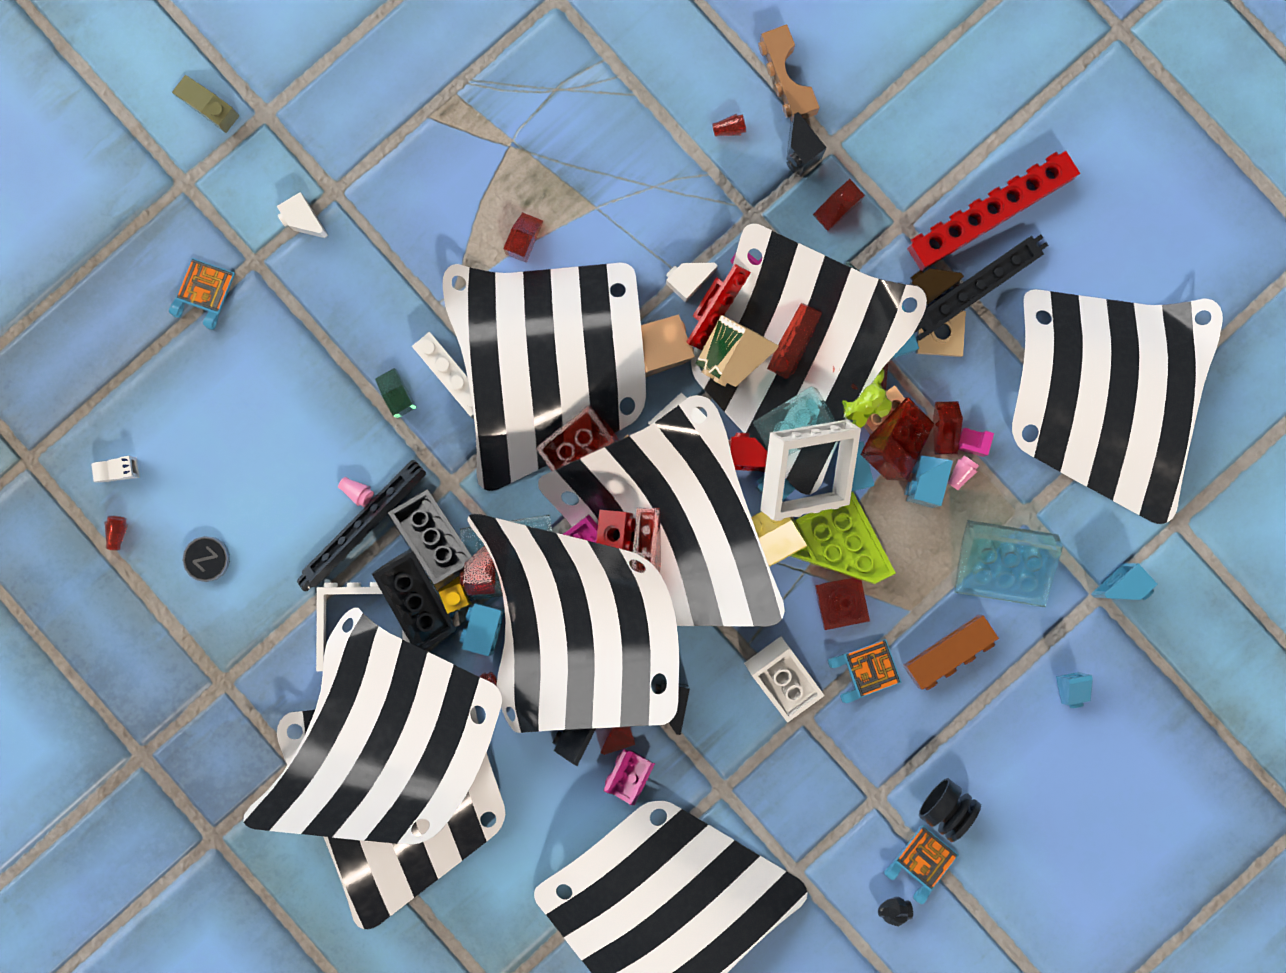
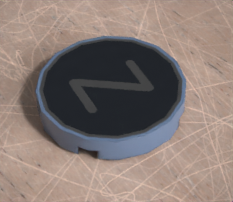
(206, 559)

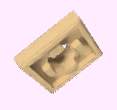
(951, 346)

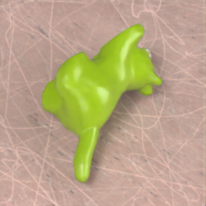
(871, 401)

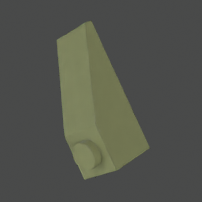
(206, 103)

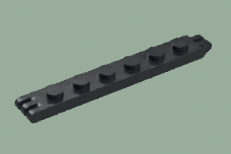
(980, 284)
(361, 525)

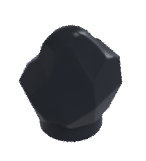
(896, 911)

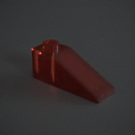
(794, 341)
(647, 538)

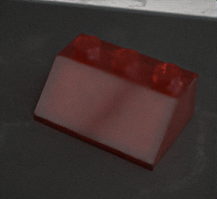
(576, 439)

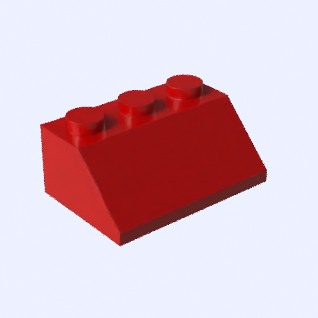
(747, 453)

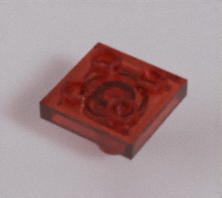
(842, 603)

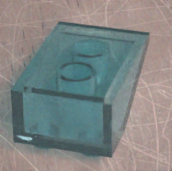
(800, 411)

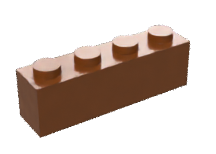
(950, 652)

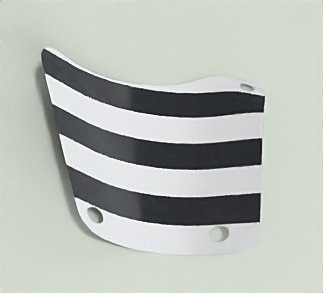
(1115, 393)
(383, 744)

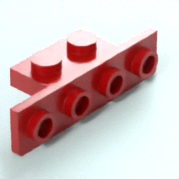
(715, 304)

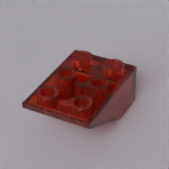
(898, 441)

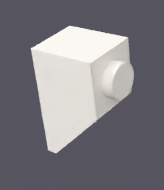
(300, 216)
(689, 278)

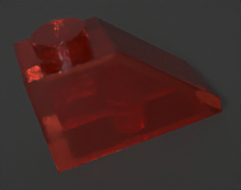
(839, 204)
(522, 237)
(947, 427)
(479, 574)

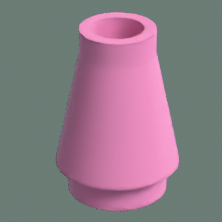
(962, 472)
(356, 491)

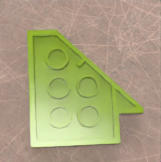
(844, 543)

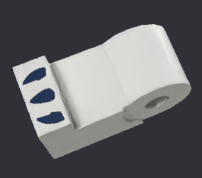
(115, 469)

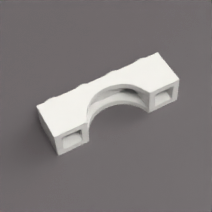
(446, 370)

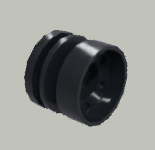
(950, 810)

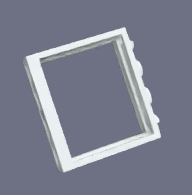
(776, 464)
(332, 588)

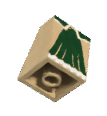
(733, 352)

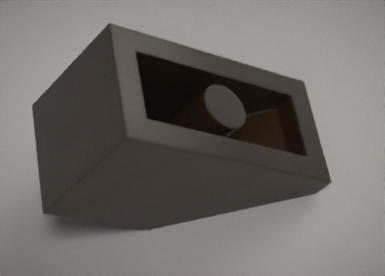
(935, 282)

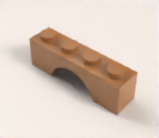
(777, 47)

